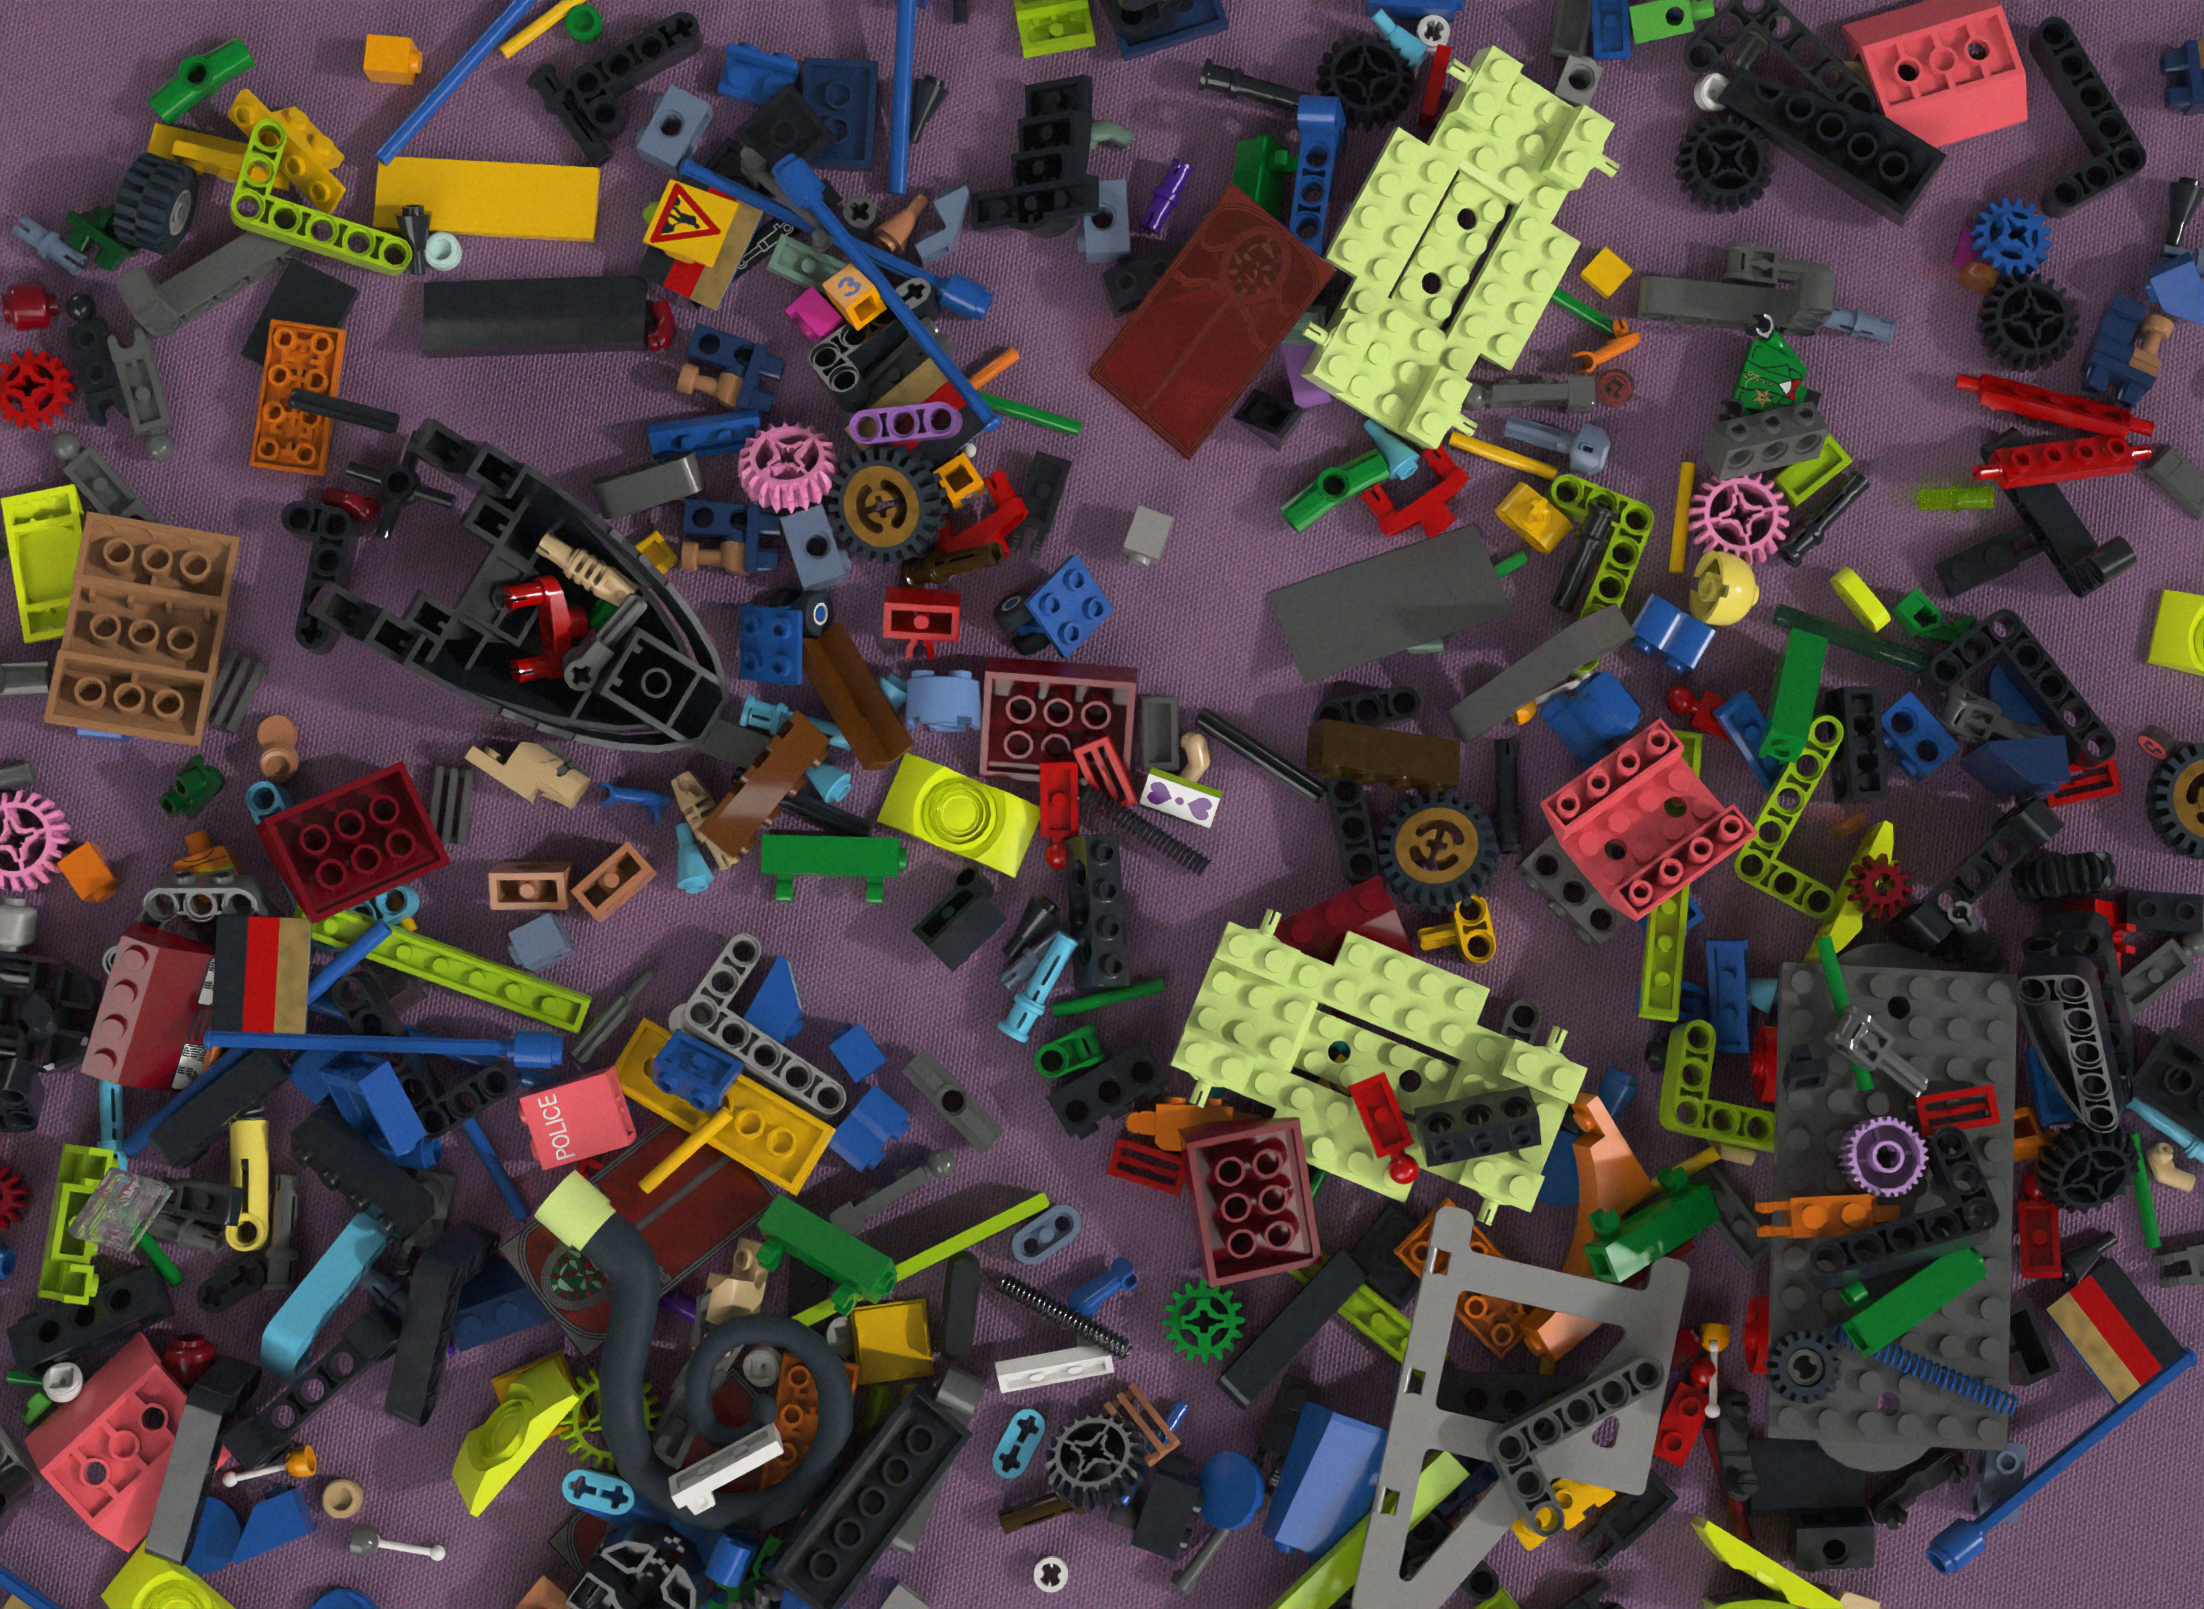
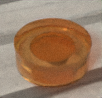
(1977, 277)
(1847, 825)

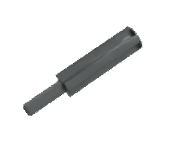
(608, 1020)

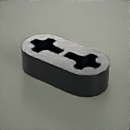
(227, 1278)

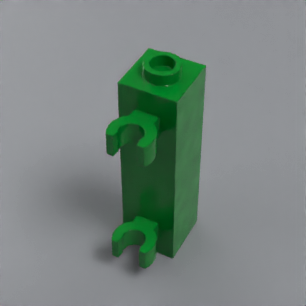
(1262, 171)
(1793, 696)
(832, 858)
(1653, 1230)
(826, 1249)
(1911, 1301)

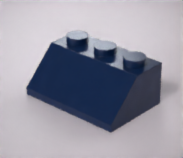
(2020, 767)
(495, 1307)

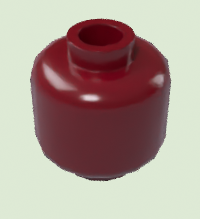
(28, 306)
(189, 1358)

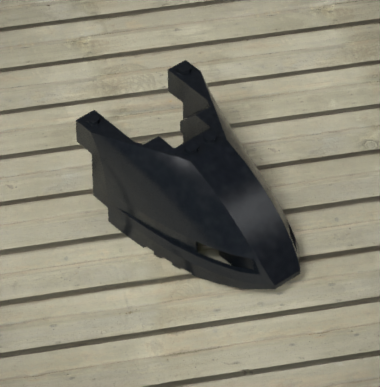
(471, 647)

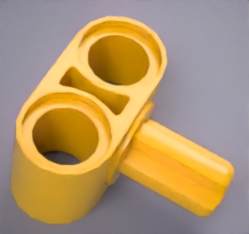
(1533, 518)
(1460, 931)

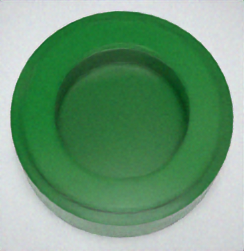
(584, 24)

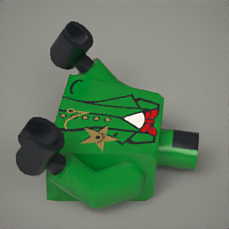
(1768, 376)

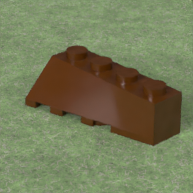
(764, 784)

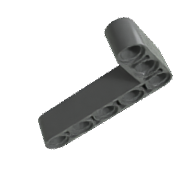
(206, 283)
(1731, 306)
(1540, 671)
(959, 1397)
(1560, 1428)

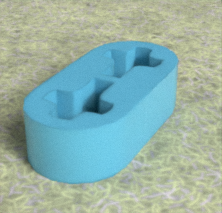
(1010, 1438)
(597, 1501)

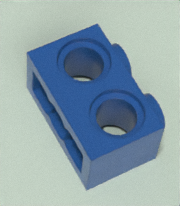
(1921, 729)

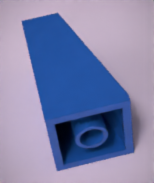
(1324, 1481)

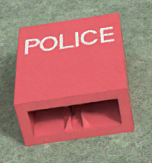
(577, 1118)

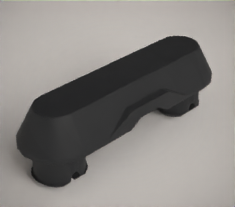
(959, 1306)
(1731, 1445)
(1890, 1503)

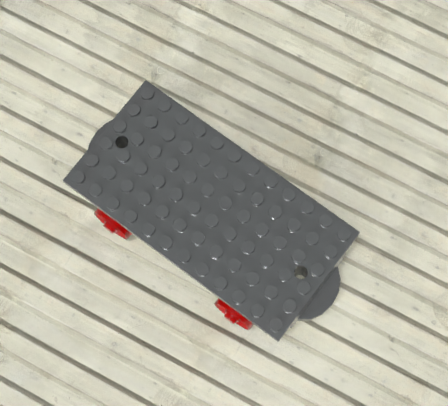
(1959, 1037)

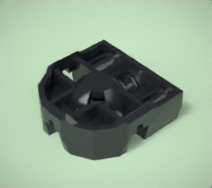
(36, 1017)
(657, 1583)

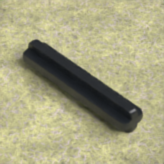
(343, 410)

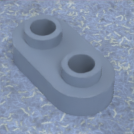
(1046, 1234)

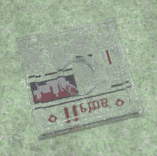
(120, 1210)

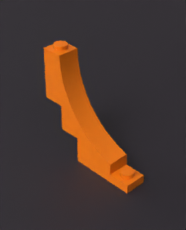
(1607, 1180)

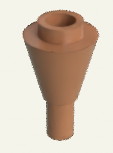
(895, 232)

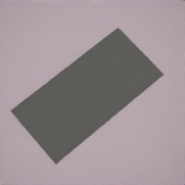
(1390, 603)

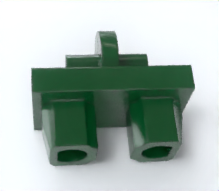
(99, 228)
(192, 789)

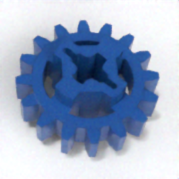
(2022, 226)

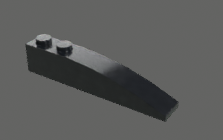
(1846, 146)

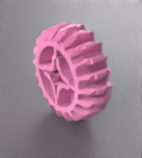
(788, 455)
(1736, 502)
(51, 835)

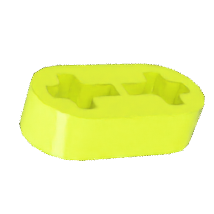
(1860, 599)

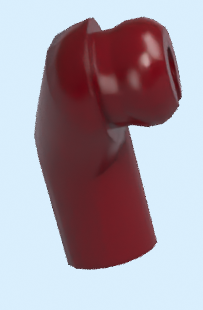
(665, 329)
(354, 504)

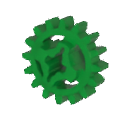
(1202, 1302)

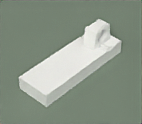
(1054, 1366)
(695, 1484)

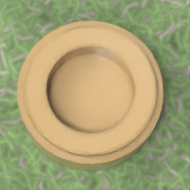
(342, 1498)

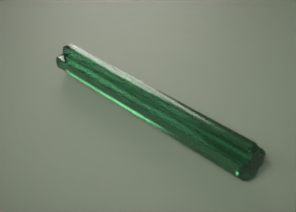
(1855, 640)

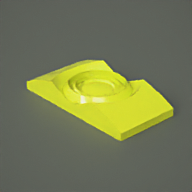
(44, 547)
(2179, 633)
(960, 815)
(1845, 920)
(512, 1433)
(1761, 1568)
(159, 1584)

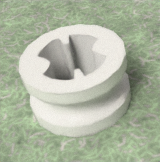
(1436, 22)
(1039, 1572)

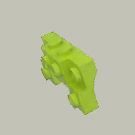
(66, 1260)

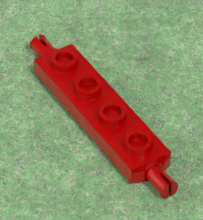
(2053, 406)
(2061, 461)

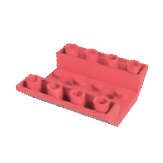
(1951, 91)
(1624, 805)
(110, 1428)

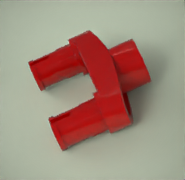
(1428, 510)
(995, 527)
(556, 624)

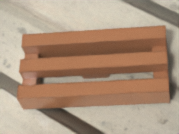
(1123, 1400)

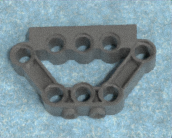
(183, 889)

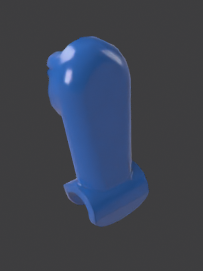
(644, 798)
(1091, 1294)

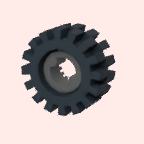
(1788, 1381)

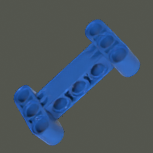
(1325, 134)

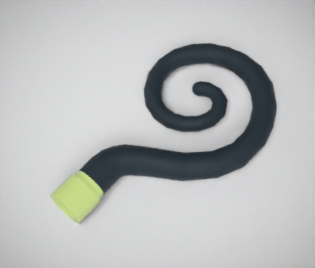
(585, 1219)

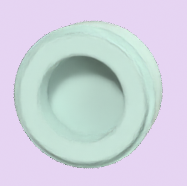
(442, 251)

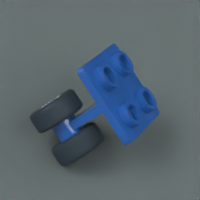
(1058, 611)
(774, 634)

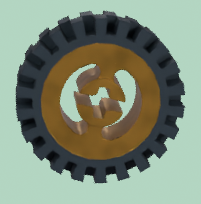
(887, 532)
(2175, 809)
(1461, 867)

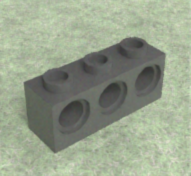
(1765, 441)
(1552, 888)

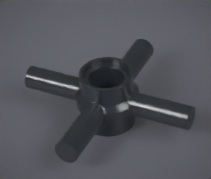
(387, 479)

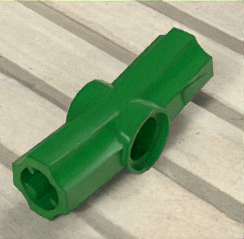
(220, 66)
(1315, 502)

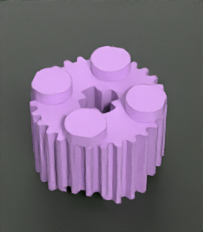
(1860, 1161)

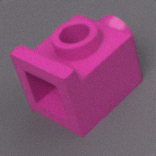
(815, 315)

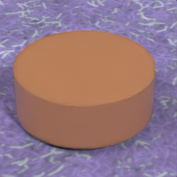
(277, 730)
(279, 762)

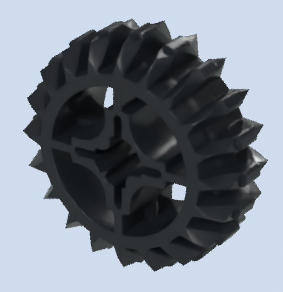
(1380, 80)
(1734, 175)
(2028, 294)
(2063, 876)
(2086, 1167)
(1099, 1476)

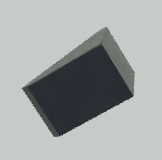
(1269, 418)

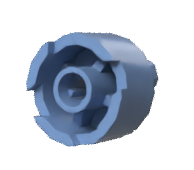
(943, 702)

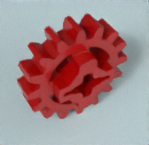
(45, 400)

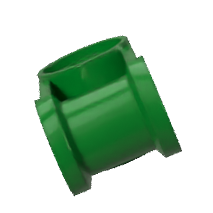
(1072, 1053)

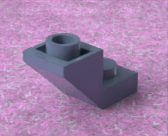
(951, 212)

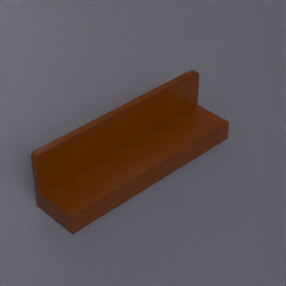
(855, 699)

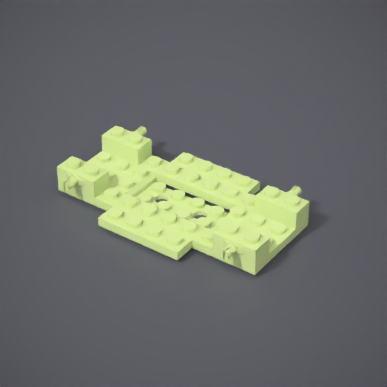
(1509, 148)
(1262, 1019)

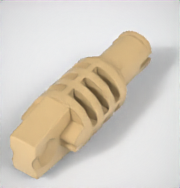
(587, 570)
(696, 805)

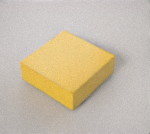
(1606, 273)
(658, 552)

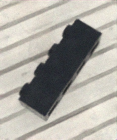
(361, 1174)

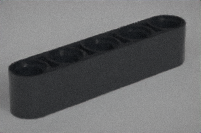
(1292, 1328)

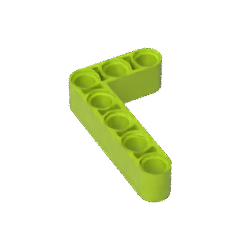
(305, 217)
(1620, 537)
(1786, 819)
(1695, 1096)

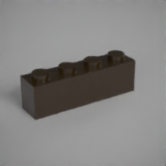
(1382, 756)

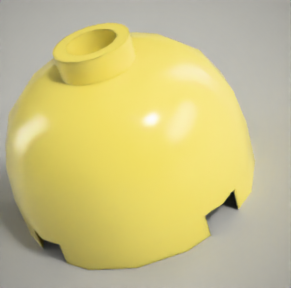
(1724, 589)

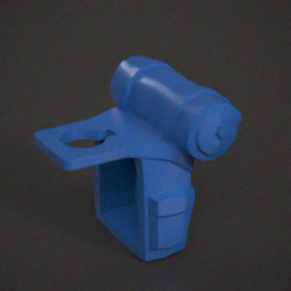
(1592, 717)

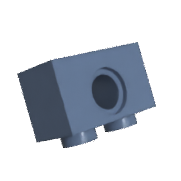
(673, 108)
(1112, 242)
(801, 531)
(541, 943)

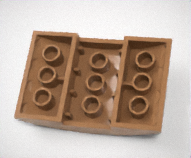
(143, 630)

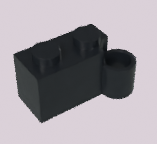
(961, 919)
(1168, 1508)

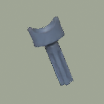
(1564, 442)

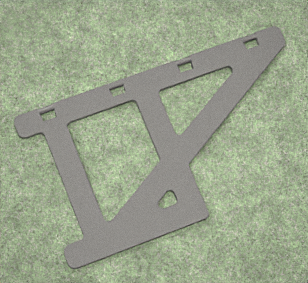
(1416, 1423)

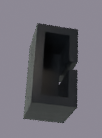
(2029, 1349)

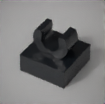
(1803, 1071)

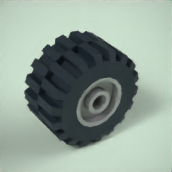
(155, 204)

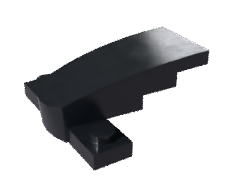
(1050, 167)

